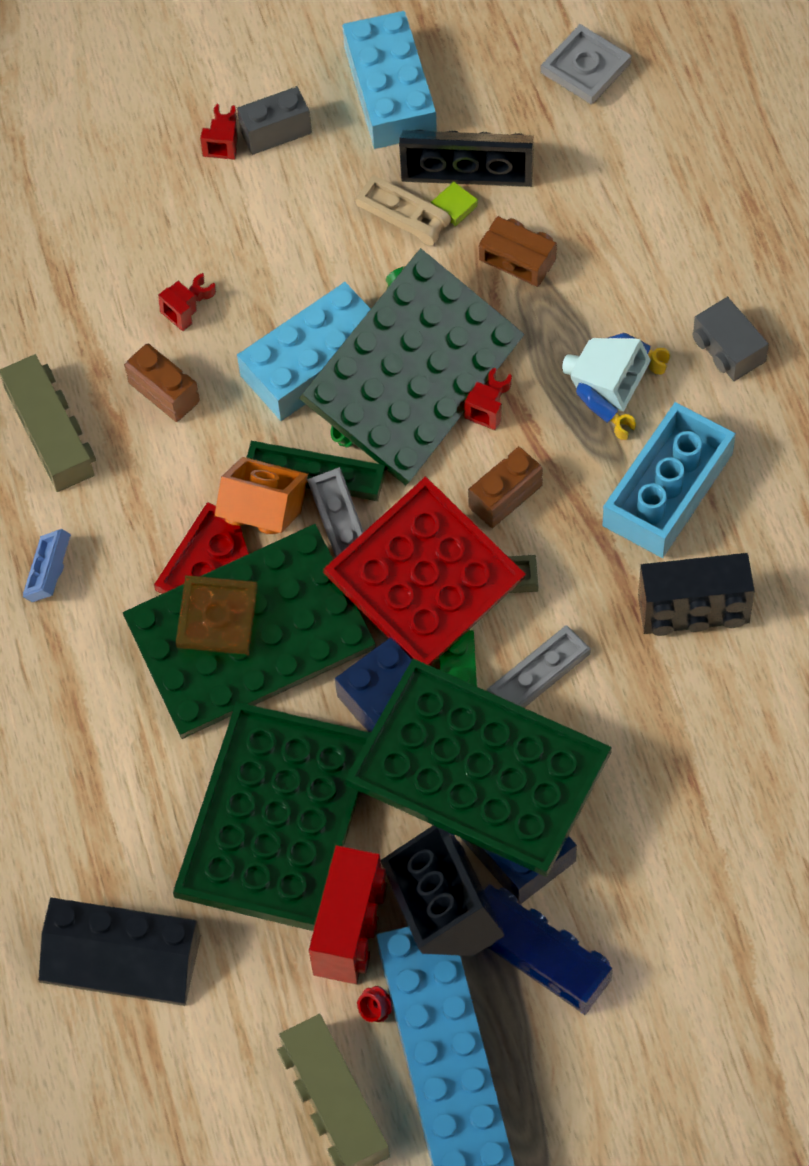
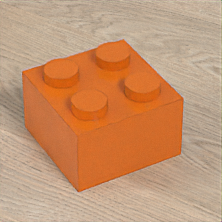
(261, 495)

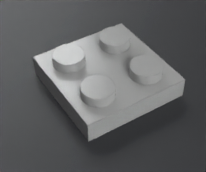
(585, 64)

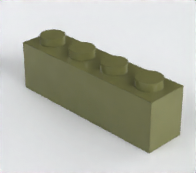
(47, 423)
(333, 1095)

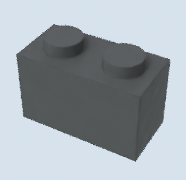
(274, 120)
(730, 339)

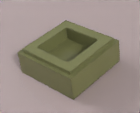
(528, 565)

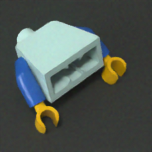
(610, 373)

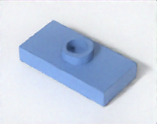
(46, 565)

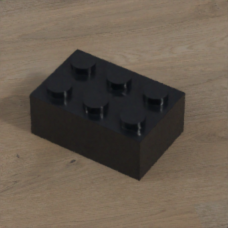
(695, 594)

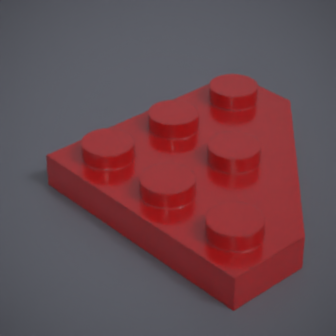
(205, 547)

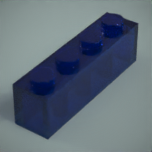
(547, 954)

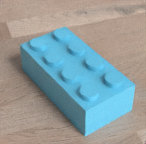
(388, 77)
(294, 353)
(668, 479)

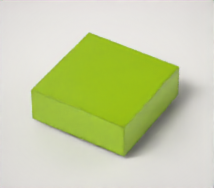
(455, 202)

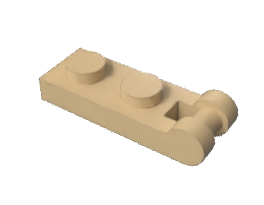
(403, 209)

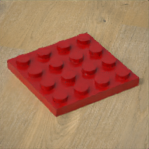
(424, 573)

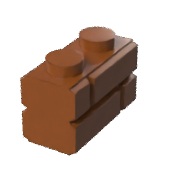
(518, 250)
(162, 382)
(505, 487)

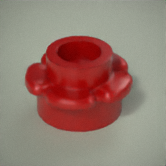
(374, 1004)

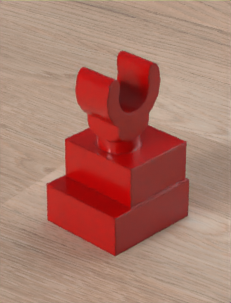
(222, 137)
(179, 302)
(483, 402)

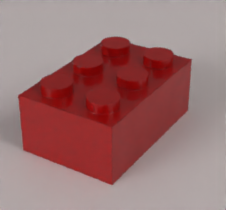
(347, 915)

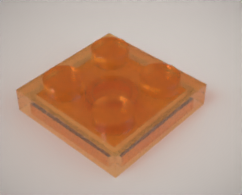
(216, 614)

